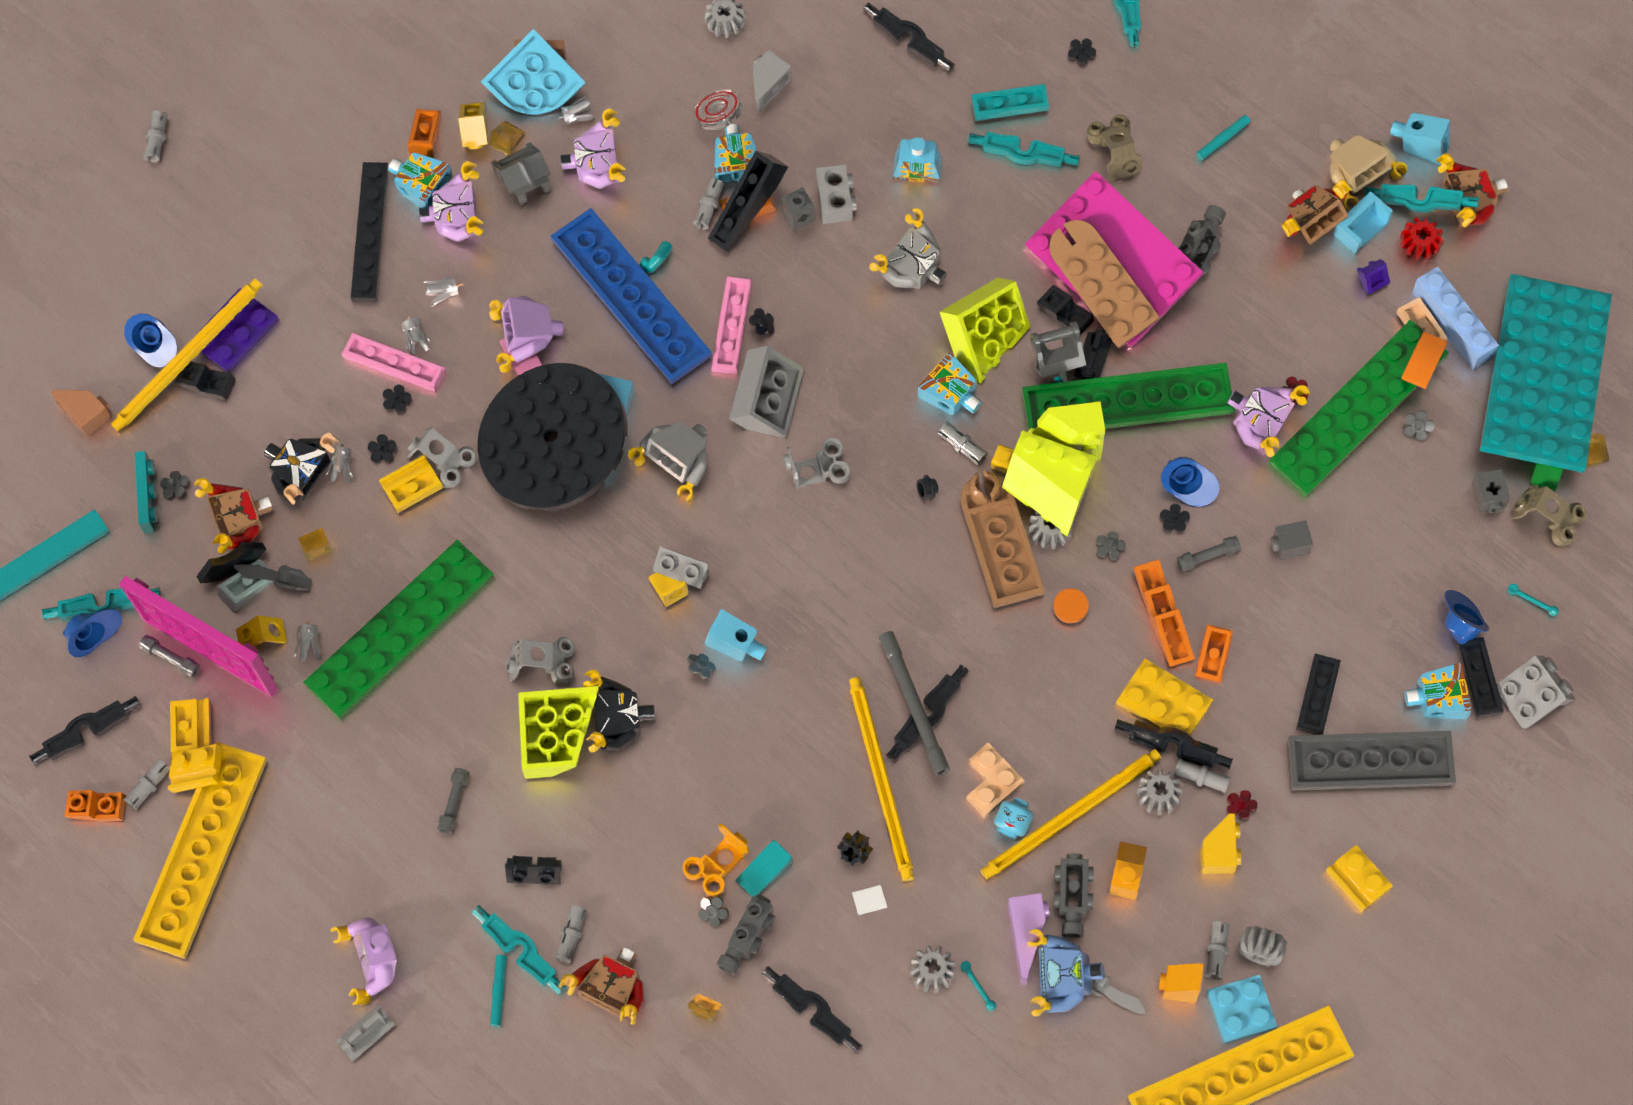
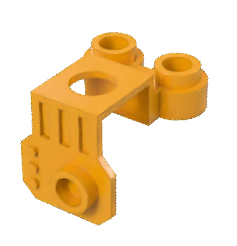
(709, 866)

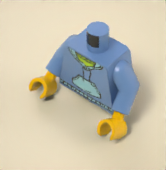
(1063, 973)

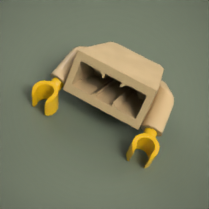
(1361, 162)

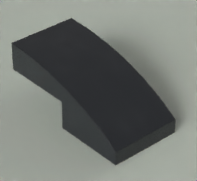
(1063, 310)
(205, 381)

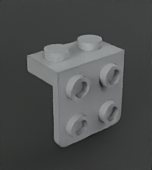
(1534, 690)

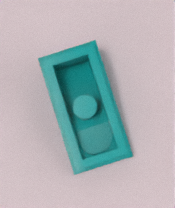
(765, 869)

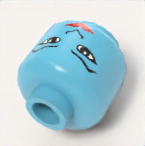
(1013, 818)

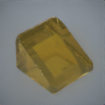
(506, 137)
(1597, 449)
(315, 544)
(704, 1008)

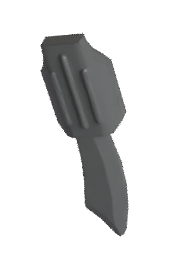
(284, 577)

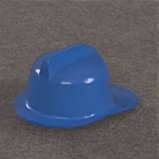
(150, 339)
(1190, 481)
(1463, 617)
(90, 630)

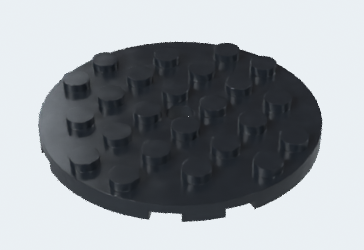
(577, 462)

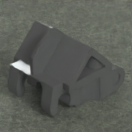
(523, 172)
(1060, 359)

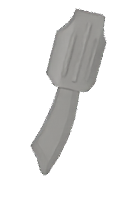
(1127, 1001)

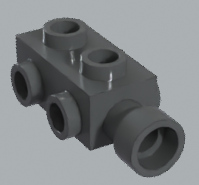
(1203, 238)
(1073, 890)
(749, 928)

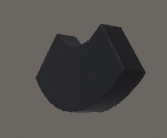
(223, 567)

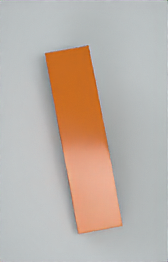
(1163, 613)

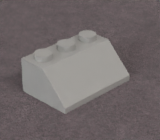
(766, 392)

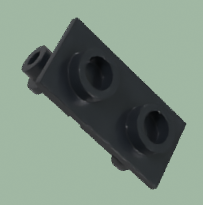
(1095, 352)
(521, 870)

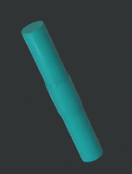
(1223, 137)
(498, 990)

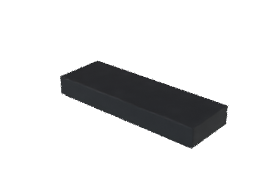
(1480, 678)
(1318, 694)

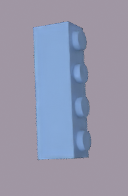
(1456, 318)

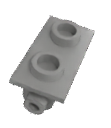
(681, 567)
(365, 1032)

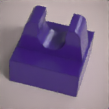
(1374, 276)

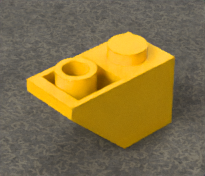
(1219, 848)

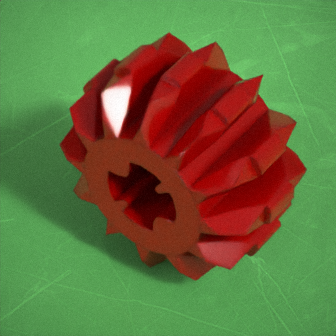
(1429, 232)

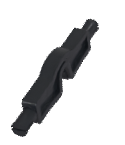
(918, 45)
(936, 701)
(71, 737)
(1159, 738)
(801, 999)

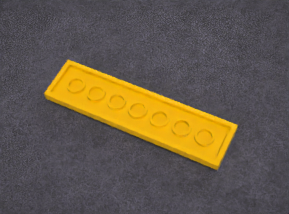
(199, 854)
(1256, 1066)

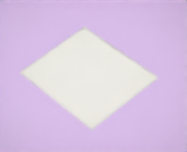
(869, 900)

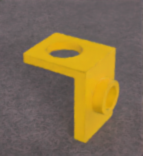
(668, 588)
(257, 631)

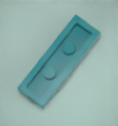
(1010, 102)
(145, 491)

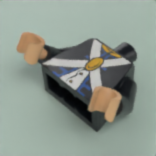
(299, 465)

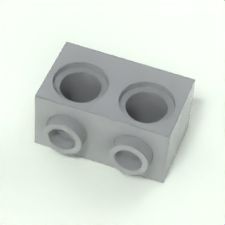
(833, 194)

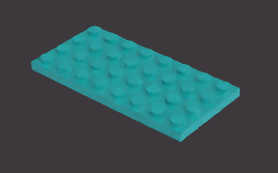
(1546, 373)

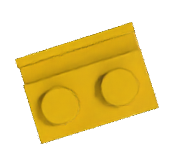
(411, 483)
(190, 724)
(195, 768)
(1359, 878)

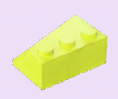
(553, 729)

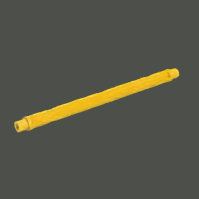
(186, 354)
(881, 779)
(1071, 813)

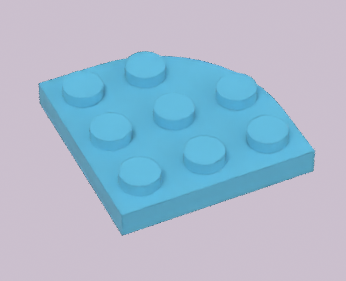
(533, 78)

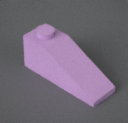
(1026, 914)

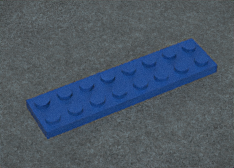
(631, 296)

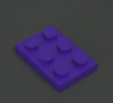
(239, 335)

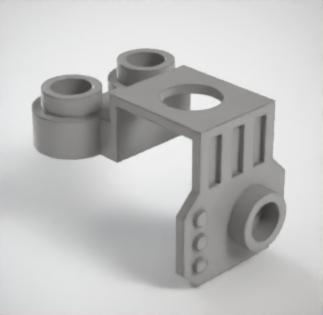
(448, 460)
(824, 465)
(552, 661)

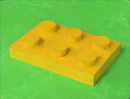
(1163, 699)

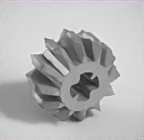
(724, 17)
(1045, 534)
(1153, 783)
(1262, 946)
(943, 966)

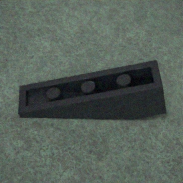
(749, 196)

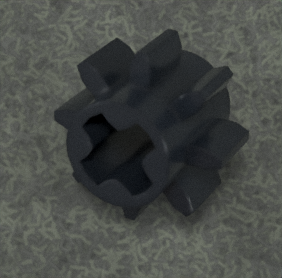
(854, 848)

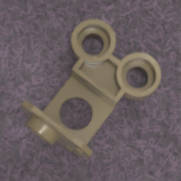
(1117, 137)
(1561, 521)

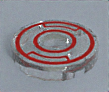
(725, 100)

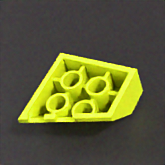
(985, 325)
(1074, 426)
(1049, 478)

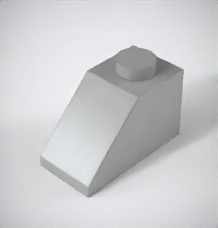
(769, 77)

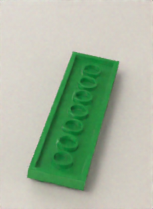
(1139, 396)
(1350, 414)
(398, 629)

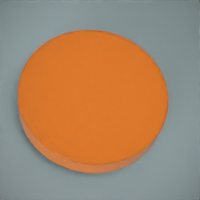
(1070, 605)

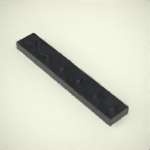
(369, 232)

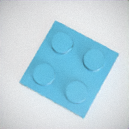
(1241, 1009)

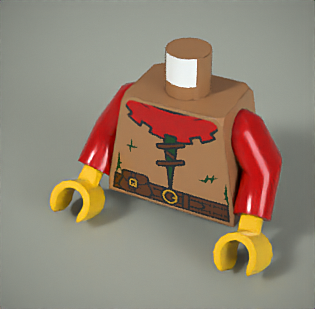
(1473, 183)
(1316, 211)
(234, 513)
(609, 984)

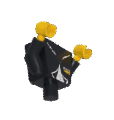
(616, 714)

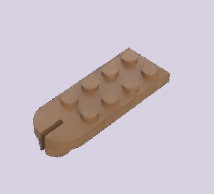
(1102, 282)
(1000, 541)

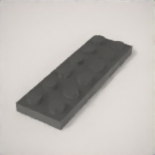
(1371, 760)

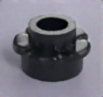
(927, 487)

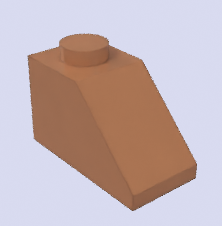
(83, 408)

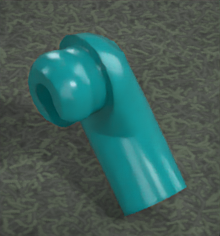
(657, 259)

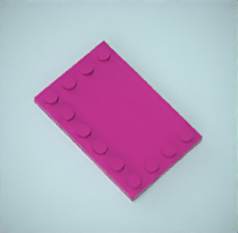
(1142, 250)
(199, 636)

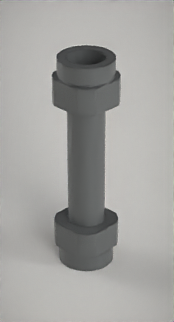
(1229, 546)
(151, 646)
(447, 822)

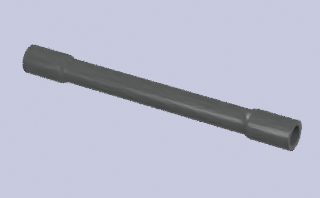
(934, 751)

